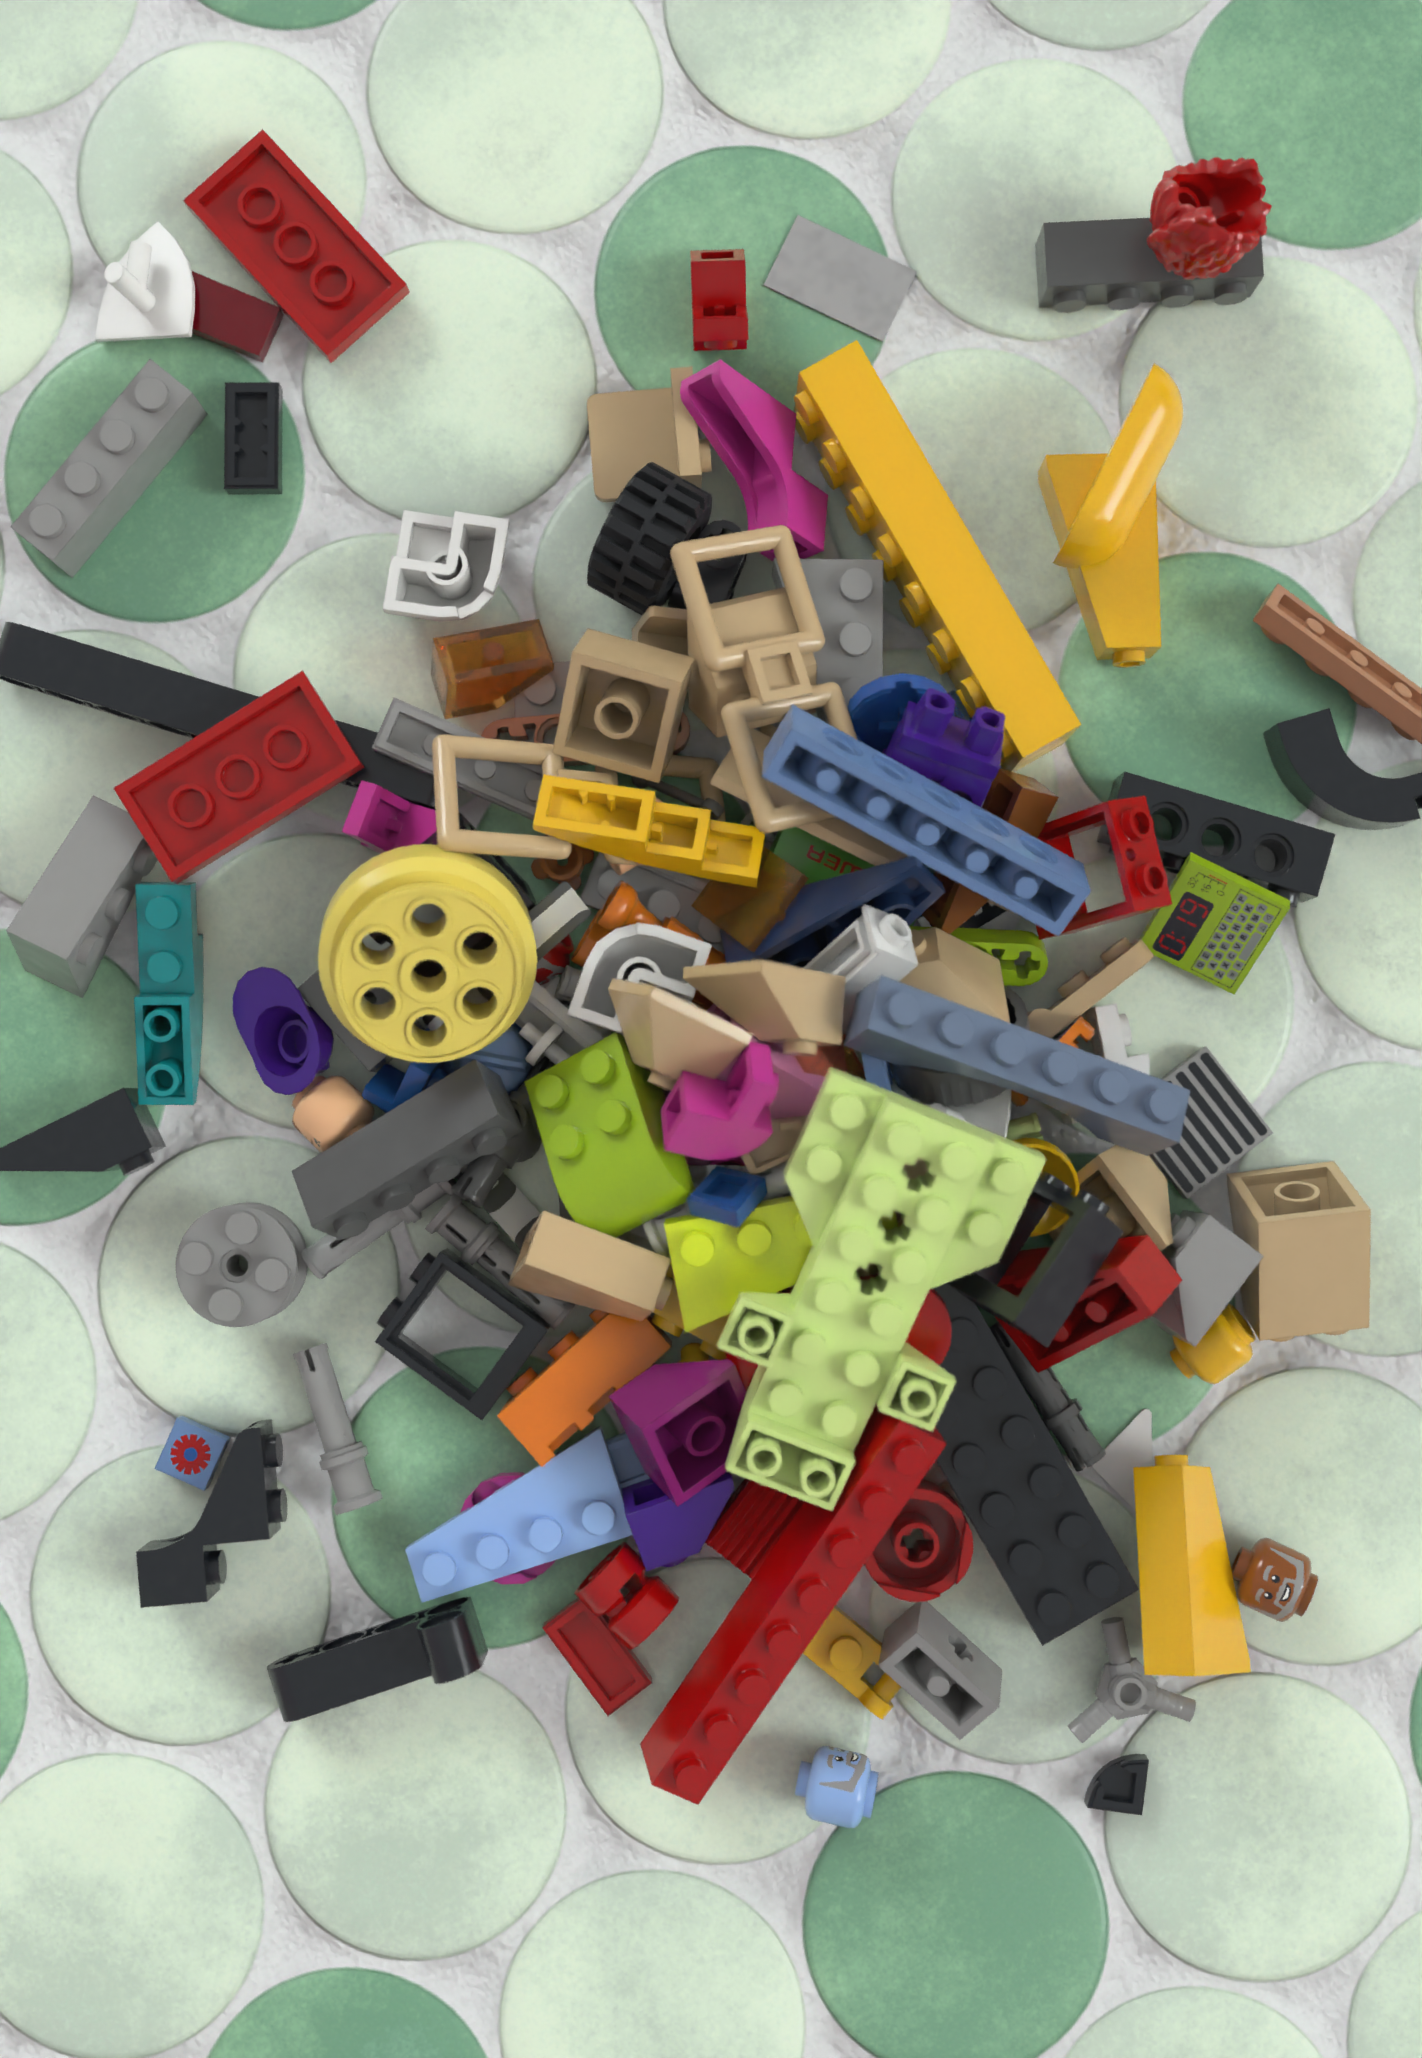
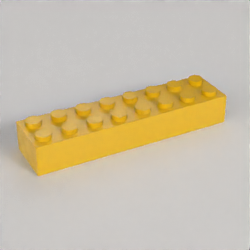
(929, 554)

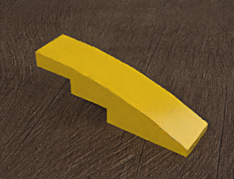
(648, 832)

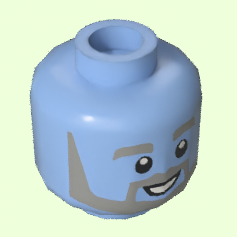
(837, 1787)

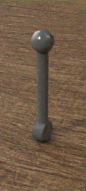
(681, 795)

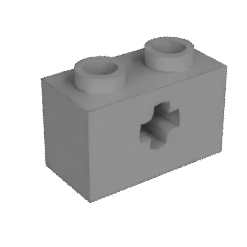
(941, 1668)

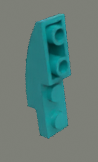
(170, 993)

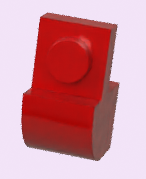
(719, 300)

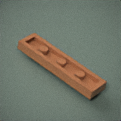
(1345, 660)

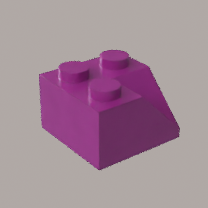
(682, 1422)

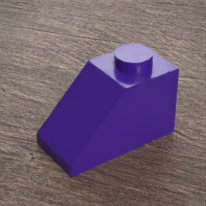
(668, 1532)

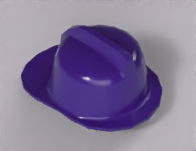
(281, 1031)

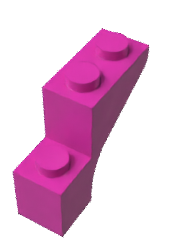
(756, 444)

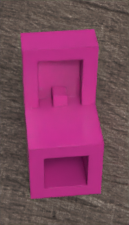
(386, 820)
(722, 1117)

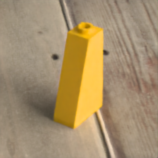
(1122, 592)
(1185, 1574)

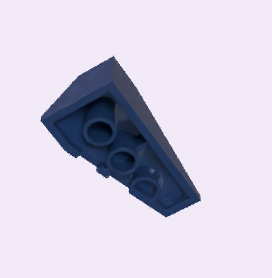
(833, 904)

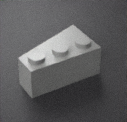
(851, 617)
(81, 897)

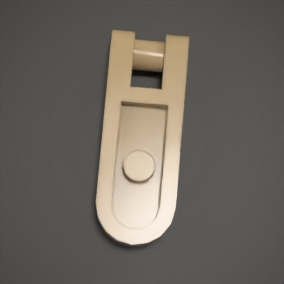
(1083, 992)

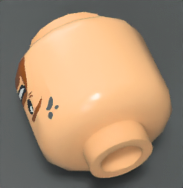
(330, 1111)

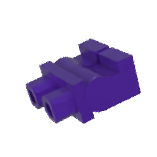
(947, 748)

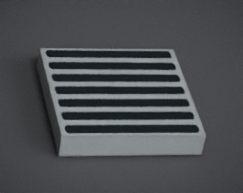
(1216, 1126)

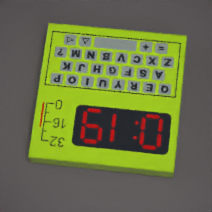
(1214, 923)

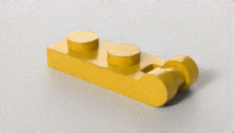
(845, 1654)

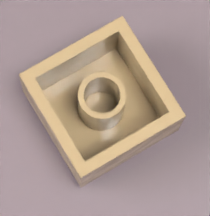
(622, 705)

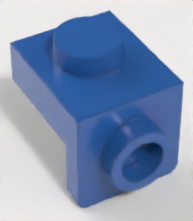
(393, 1087)

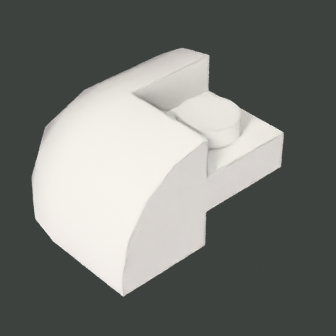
(445, 565)
(637, 955)

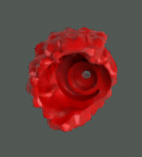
(1207, 216)

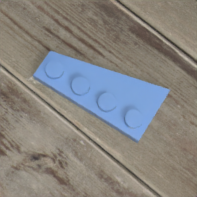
(526, 1523)

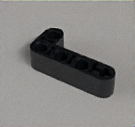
(430, 1642)

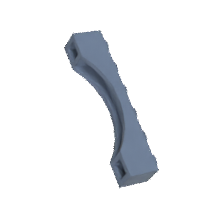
(940, 1035)

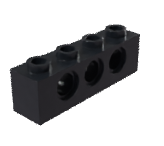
(1298, 849)

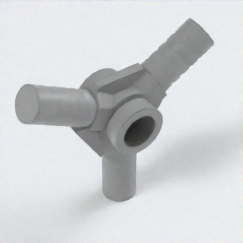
(1124, 1688)

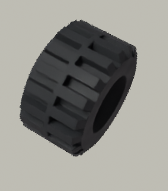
(636, 540)

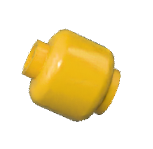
(1220, 1350)

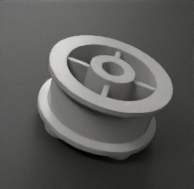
(211, 1271)

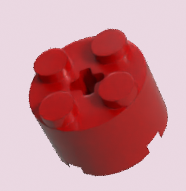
(933, 1563)

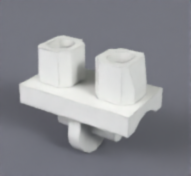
(552, 1029)

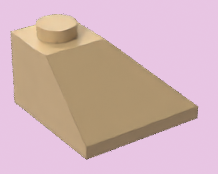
(957, 972)
(776, 1001)
(673, 1034)
(1133, 1192)

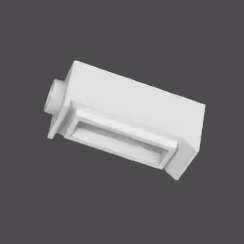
(866, 950)

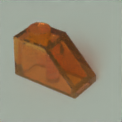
(488, 666)

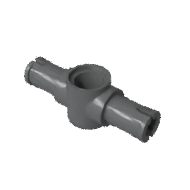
(486, 1170)

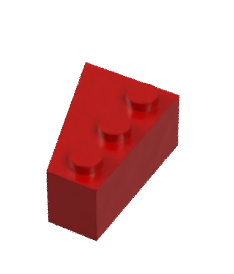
(1122, 1293)

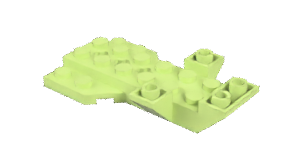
(842, 1339)

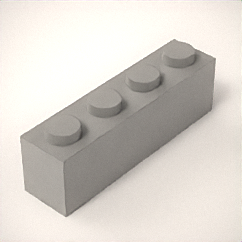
(110, 468)

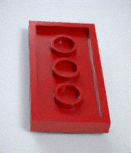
(296, 246)
(238, 777)

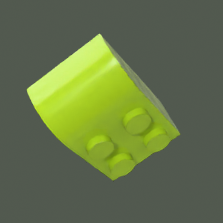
(607, 1139)

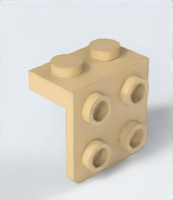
(643, 428)

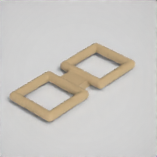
(770, 665)
(451, 838)

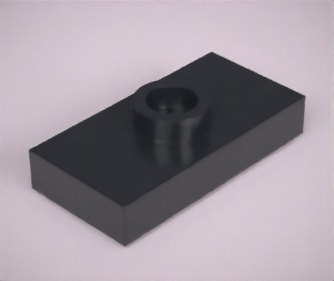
(253, 438)

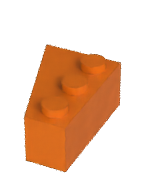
(579, 1380)

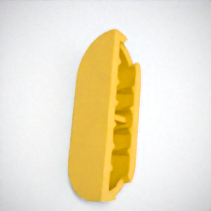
(1126, 473)

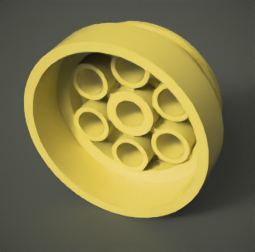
(382, 899)

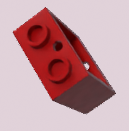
(1135, 854)

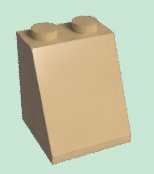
(1313, 1249)

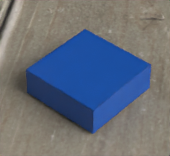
(727, 1196)

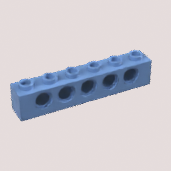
(924, 820)

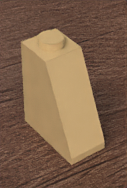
(591, 1269)

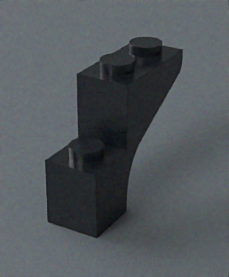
(240, 1509)

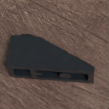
(96, 1138)

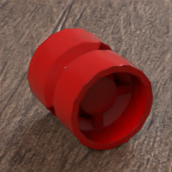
(641, 1610)

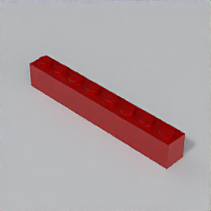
(784, 1609)

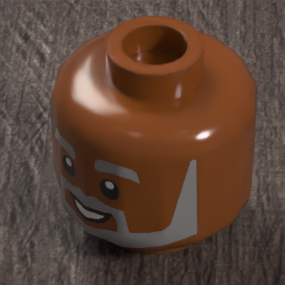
(1274, 1579)

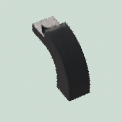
(1330, 785)

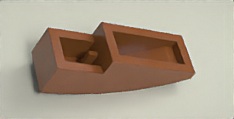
(1015, 800)

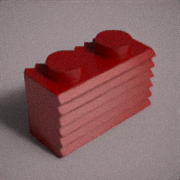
(752, 1524)

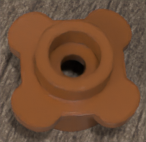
(570, 872)

